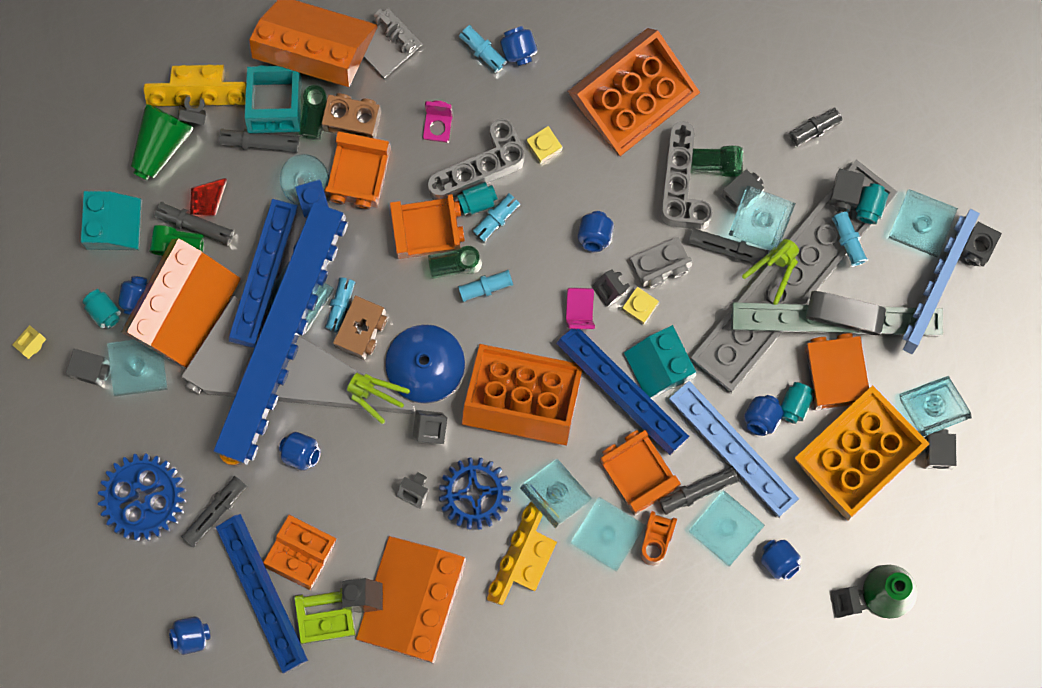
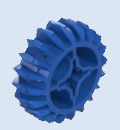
(487, 491)

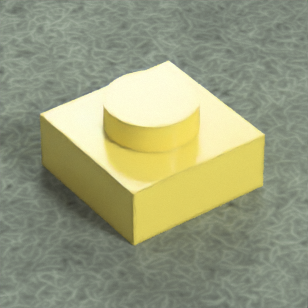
(544, 144)
(640, 305)
(29, 342)

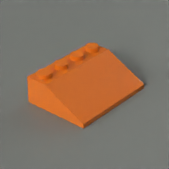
(312, 41)
(634, 91)
(181, 303)
(522, 394)
(416, 599)

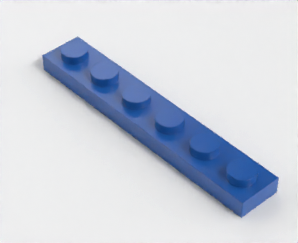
(263, 273)
(623, 390)
(261, 593)

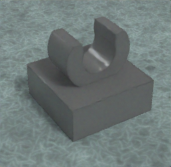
(190, 113)
(610, 287)
(413, 491)
(848, 601)

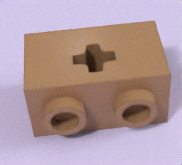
(360, 313)

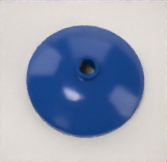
(430, 381)

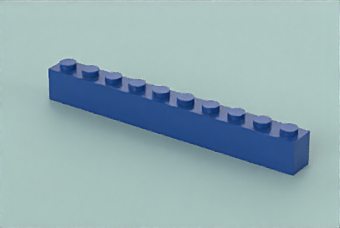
(280, 333)

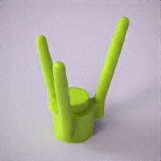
(781, 255)
(363, 386)

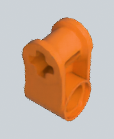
(658, 533)

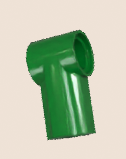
(163, 235)

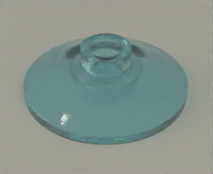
(301, 166)

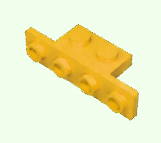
(198, 82)
(524, 559)

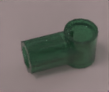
(312, 114)
(726, 161)
(452, 262)

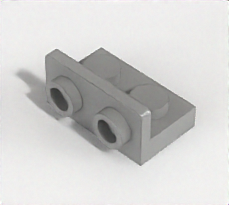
(661, 262)

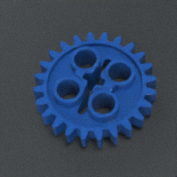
(151, 519)

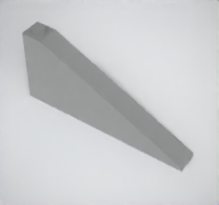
(312, 376)

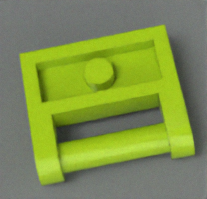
(326, 624)

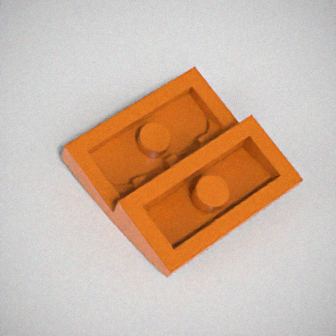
(299, 552)

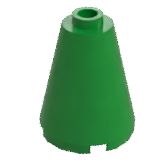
(157, 141)
(883, 597)

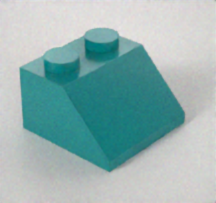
(110, 221)
(660, 362)

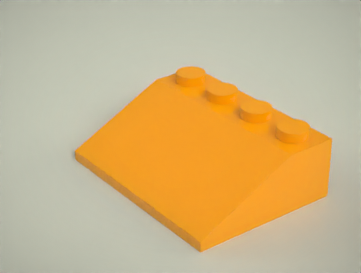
(861, 452)

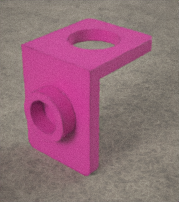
(440, 112)
(580, 308)

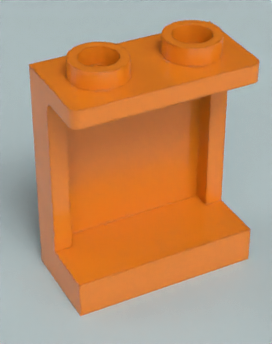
(358, 170)
(426, 227)
(837, 370)
(638, 471)

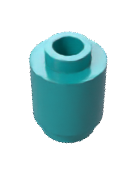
(477, 198)
(871, 203)
(101, 309)
(796, 402)

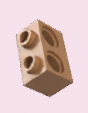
(349, 122)

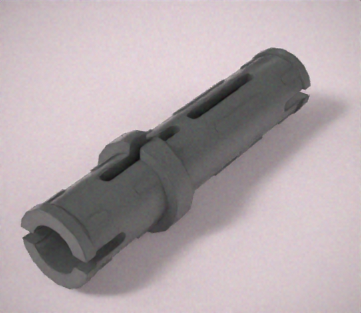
(259, 140)
(194, 223)
(727, 246)
(235, 486)
(694, 492)

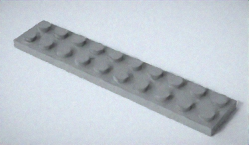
(731, 353)

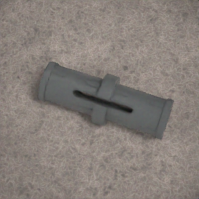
(815, 127)

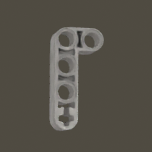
(473, 166)
(682, 175)

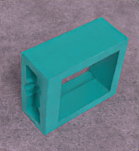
(272, 119)

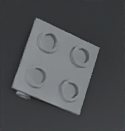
(390, 43)

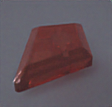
(207, 197)

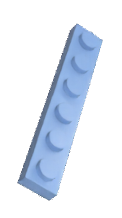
(935, 289)
(733, 449)

